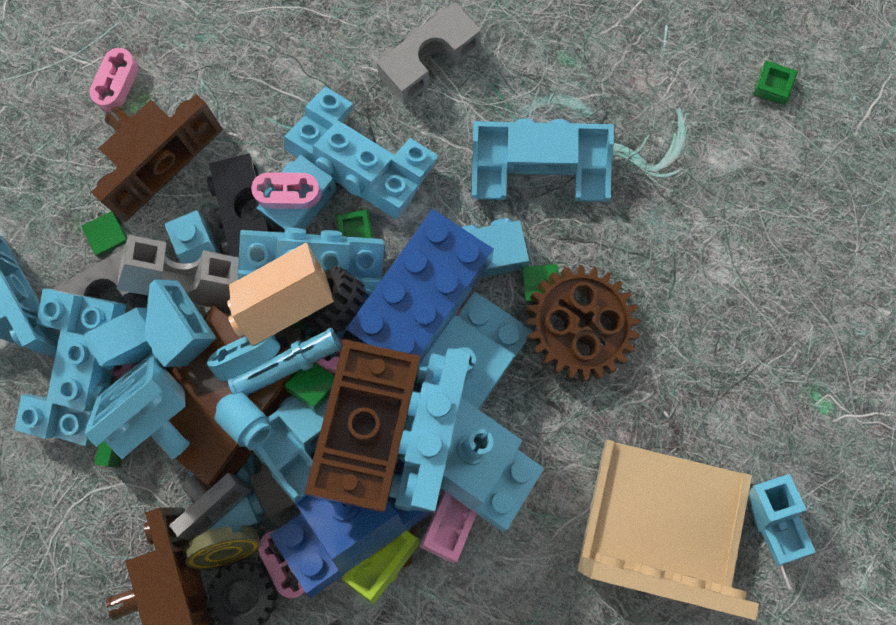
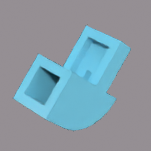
(776, 514)

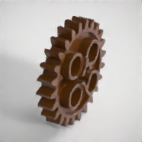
(561, 345)

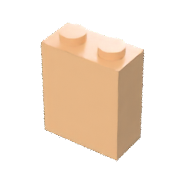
(278, 295)

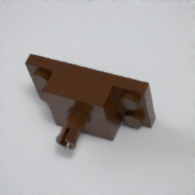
(151, 151)
(363, 426)
(162, 583)

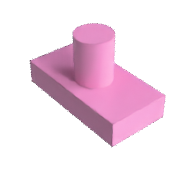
(448, 528)

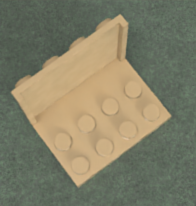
(667, 528)

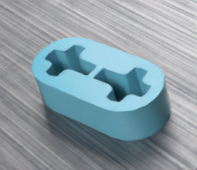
(241, 357)

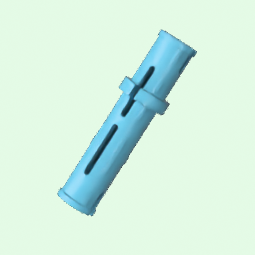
(298, 357)

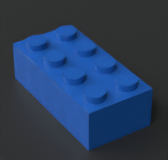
(422, 288)

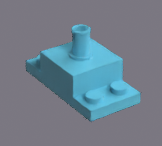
(20, 308)
(492, 340)
(139, 408)
(486, 467)

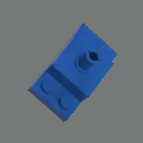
(336, 537)

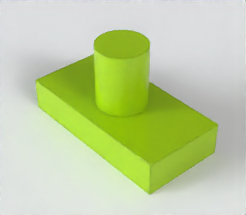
(382, 568)

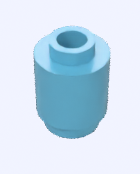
(243, 421)

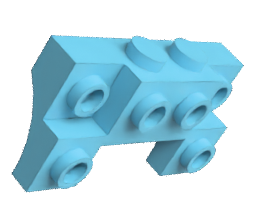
(542, 150)
(356, 161)
(356, 255)
(76, 372)
(432, 430)
(291, 444)

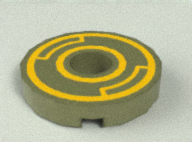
(221, 547)

